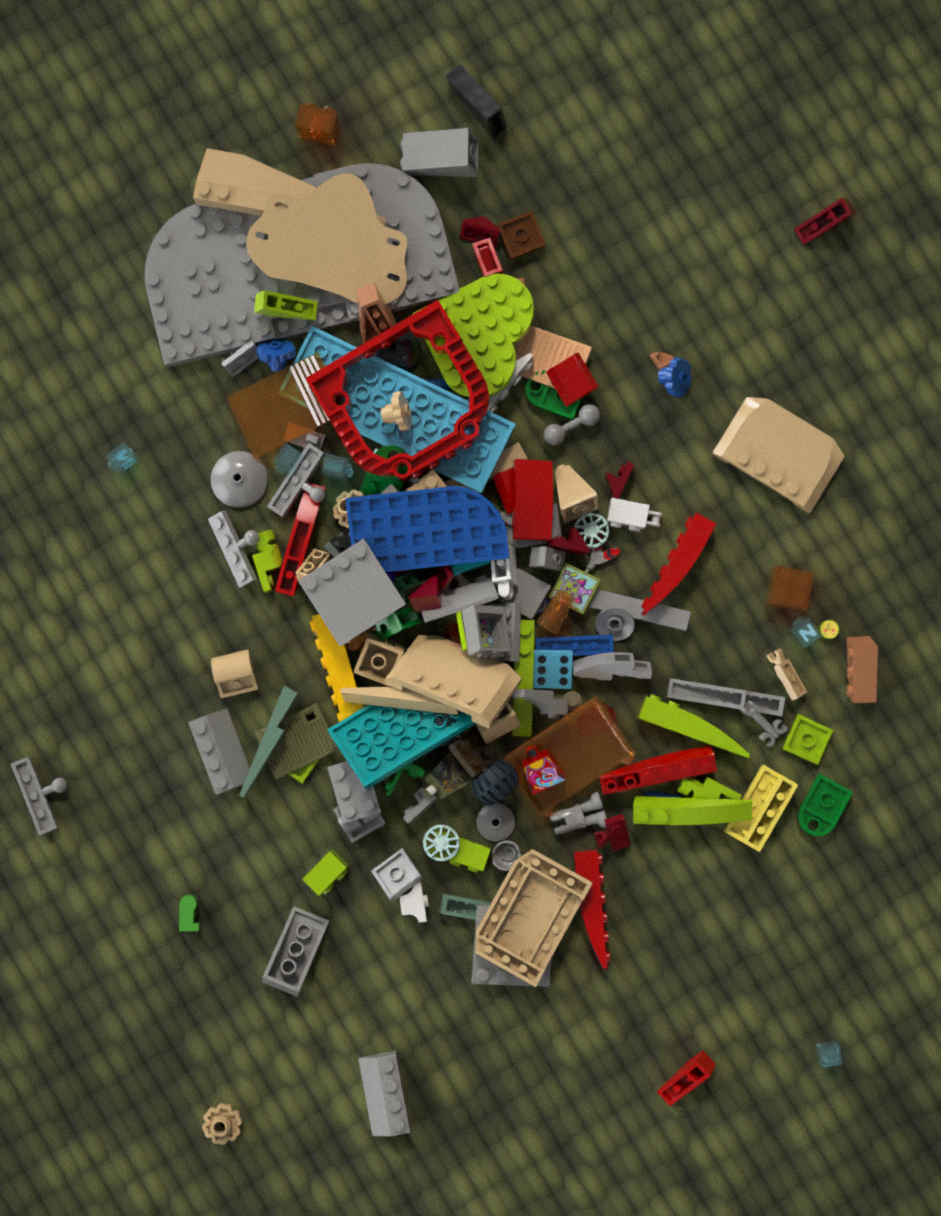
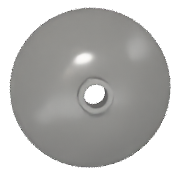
(246, 490)

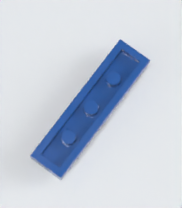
(578, 644)

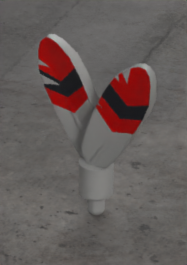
(598, 557)

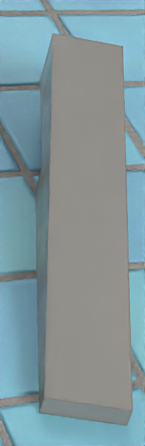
(660, 615)
(725, 697)

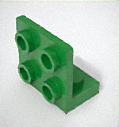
(413, 770)

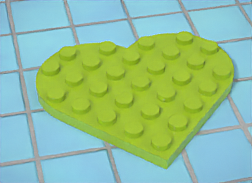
(490, 320)

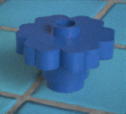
(276, 353)
(676, 377)

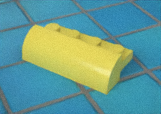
(769, 797)

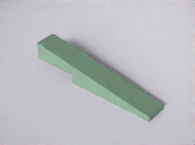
(270, 739)
(460, 906)

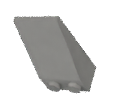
(295, 951)

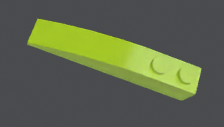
(524, 669)
(682, 722)
(689, 810)

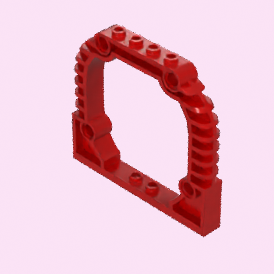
(330, 384)

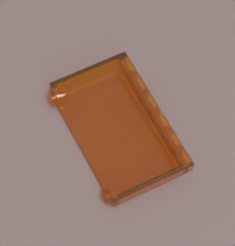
(585, 747)

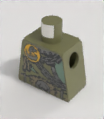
(446, 778)

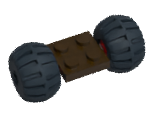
(475, 757)

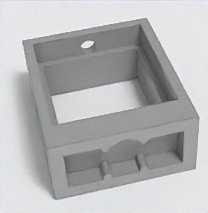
(498, 630)

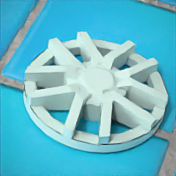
(592, 530)
(441, 842)

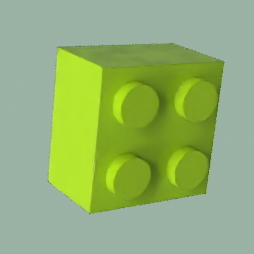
(325, 872)

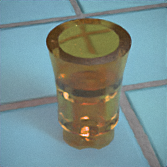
(556, 612)

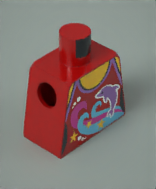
(541, 770)

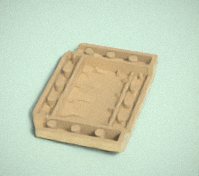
(780, 451)
(454, 678)
(530, 915)

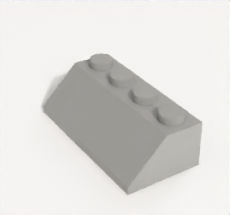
(463, 597)
(220, 750)
(385, 1094)

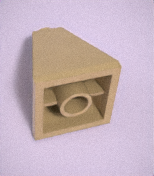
(574, 494)

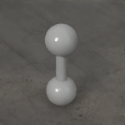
(555, 434)

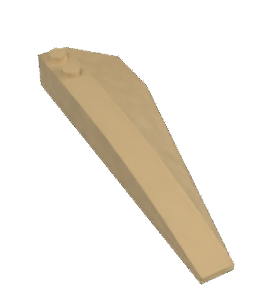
(244, 184)

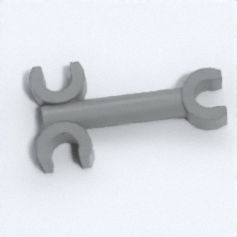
(772, 730)

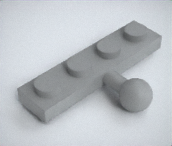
(297, 481)
(233, 547)
(36, 795)

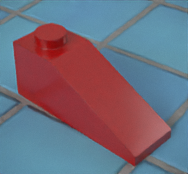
(687, 1078)

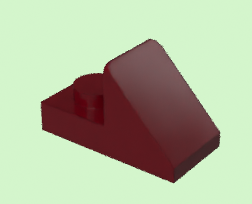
(617, 484)
(572, 544)

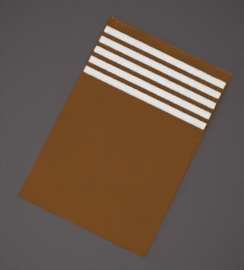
(279, 407)

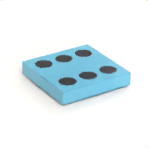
(552, 669)

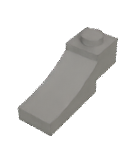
(544, 701)

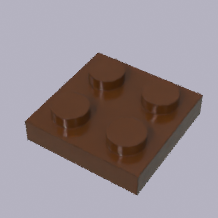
(521, 235)

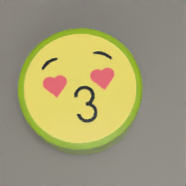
(829, 629)

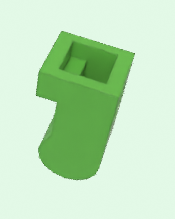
(187, 913)

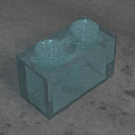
(337, 468)

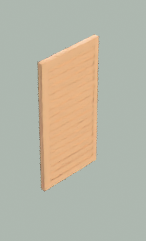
(547, 351)

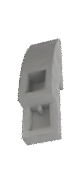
(606, 664)

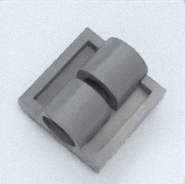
(360, 827)

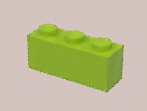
(468, 854)

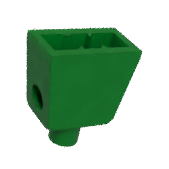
(392, 625)

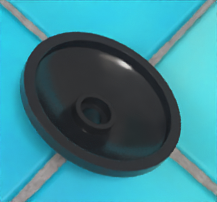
(407, 352)

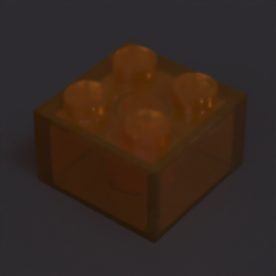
(317, 123)
(789, 588)

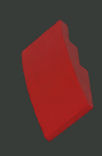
(532, 500)

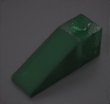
(410, 582)

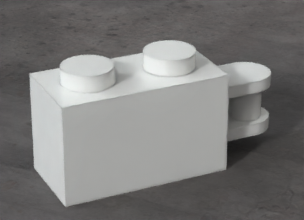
(631, 515)
(505, 574)

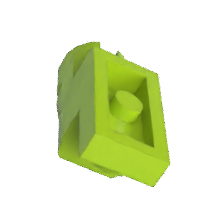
(267, 560)
(707, 789)

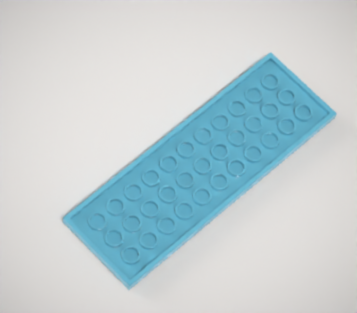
(432, 412)

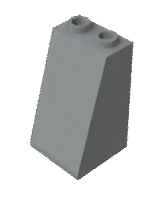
(441, 153)

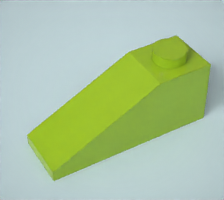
(285, 306)

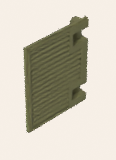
(301, 742)

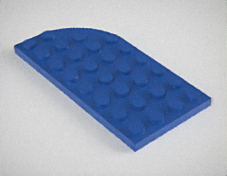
(428, 527)

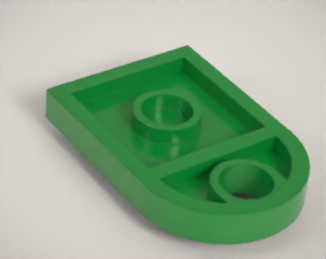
(549, 400)
(376, 484)
(824, 804)

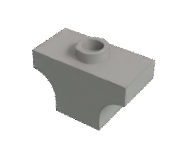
(547, 558)

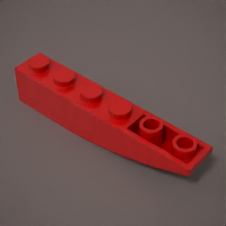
(298, 544)
(680, 559)
(660, 770)
(594, 918)

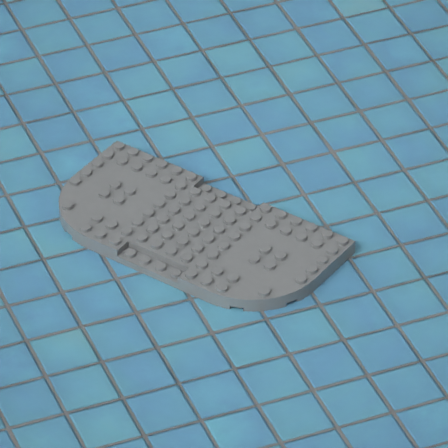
(207, 284)

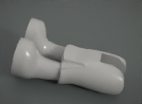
(575, 815)

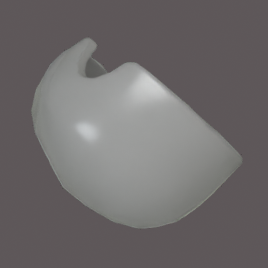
(505, 854)

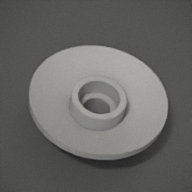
(619, 629)
(506, 822)

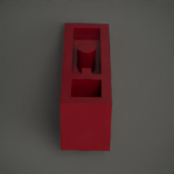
(825, 220)

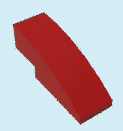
(487, 257)

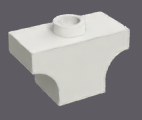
(415, 903)

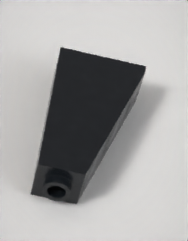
(477, 101)

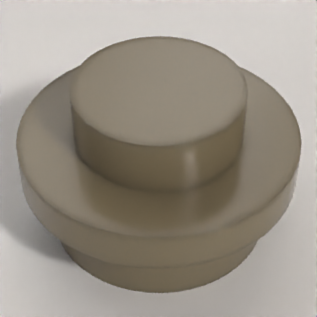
(574, 700)

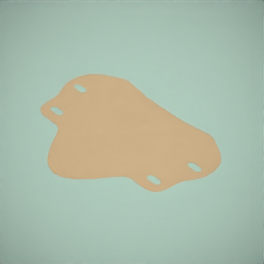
(330, 241)

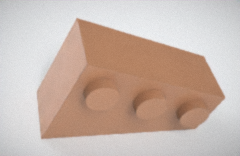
(373, 313)
(862, 669)

